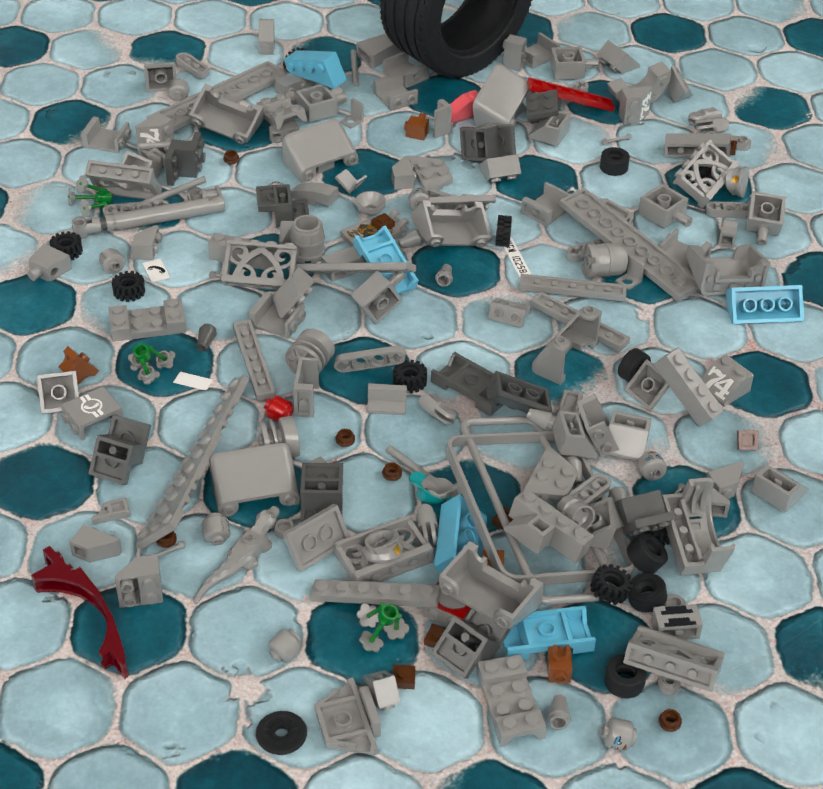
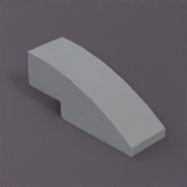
(315, 193)

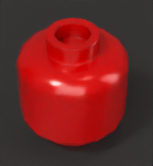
(278, 408)

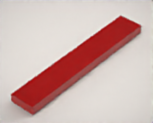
(572, 94)

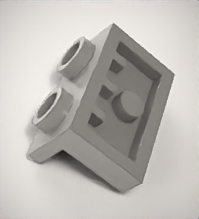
(508, 312)

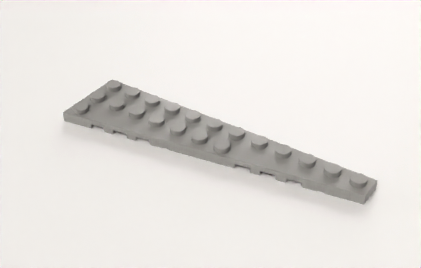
(177, 494)

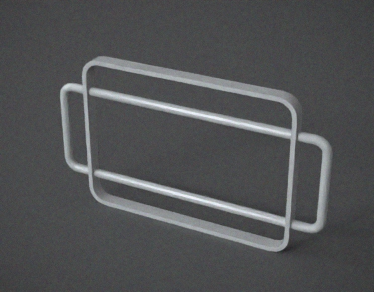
(544, 438)

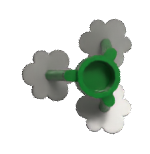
(389, 619)

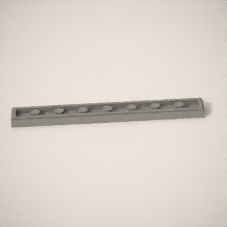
(386, 267)

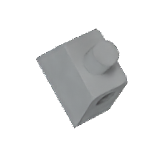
(48, 263)

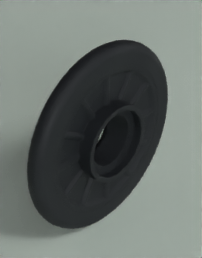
(285, 744)

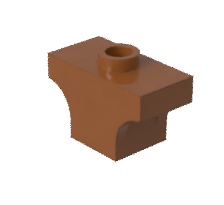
(78, 363)

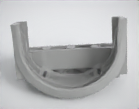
(695, 539)

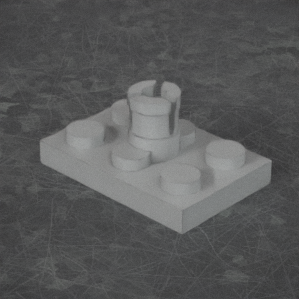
(315, 537)

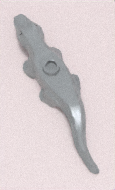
(244, 552)

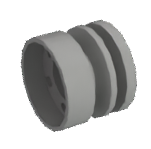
(310, 344)
(284, 433)

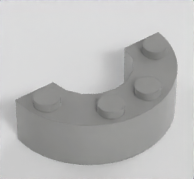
(657, 77)

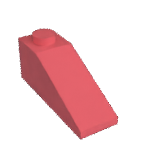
(463, 106)

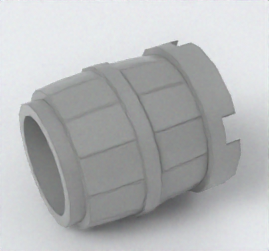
(309, 237)
(603, 260)

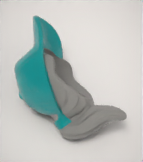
(433, 489)

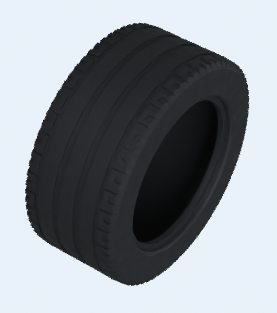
(461, 43)

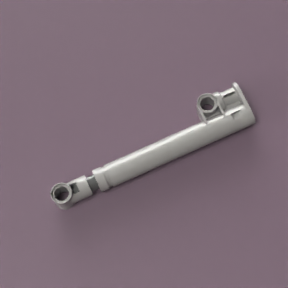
(199, 203)

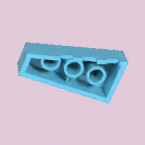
(316, 66)

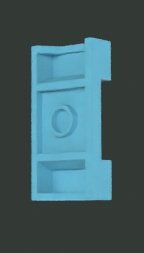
(381, 249)
(550, 627)

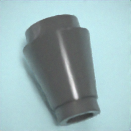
(205, 337)

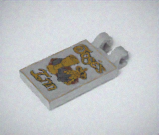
(365, 228)

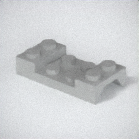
(280, 110)
(148, 321)
(510, 699)

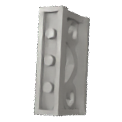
(123, 179)
(699, 190)
(252, 281)
(411, 557)
(674, 658)

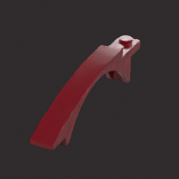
(64, 579)

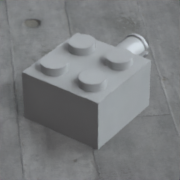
(570, 63)
(319, 102)
(664, 207)
(765, 215)
(378, 295)

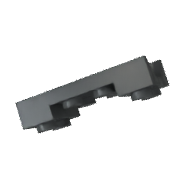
(468, 380)

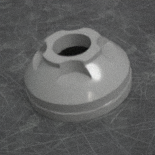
(368, 200)

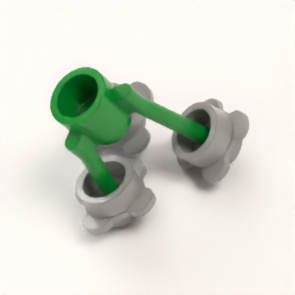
(140, 359)

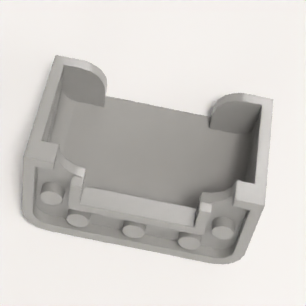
(500, 97)
(226, 116)
(316, 147)
(452, 227)
(717, 275)
(578, 332)
(253, 475)
(488, 590)

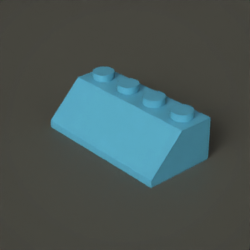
(765, 304)
(455, 531)

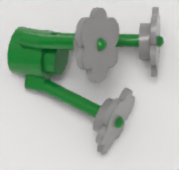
(103, 197)

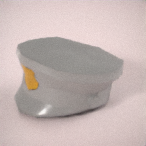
(737, 181)
(382, 546)

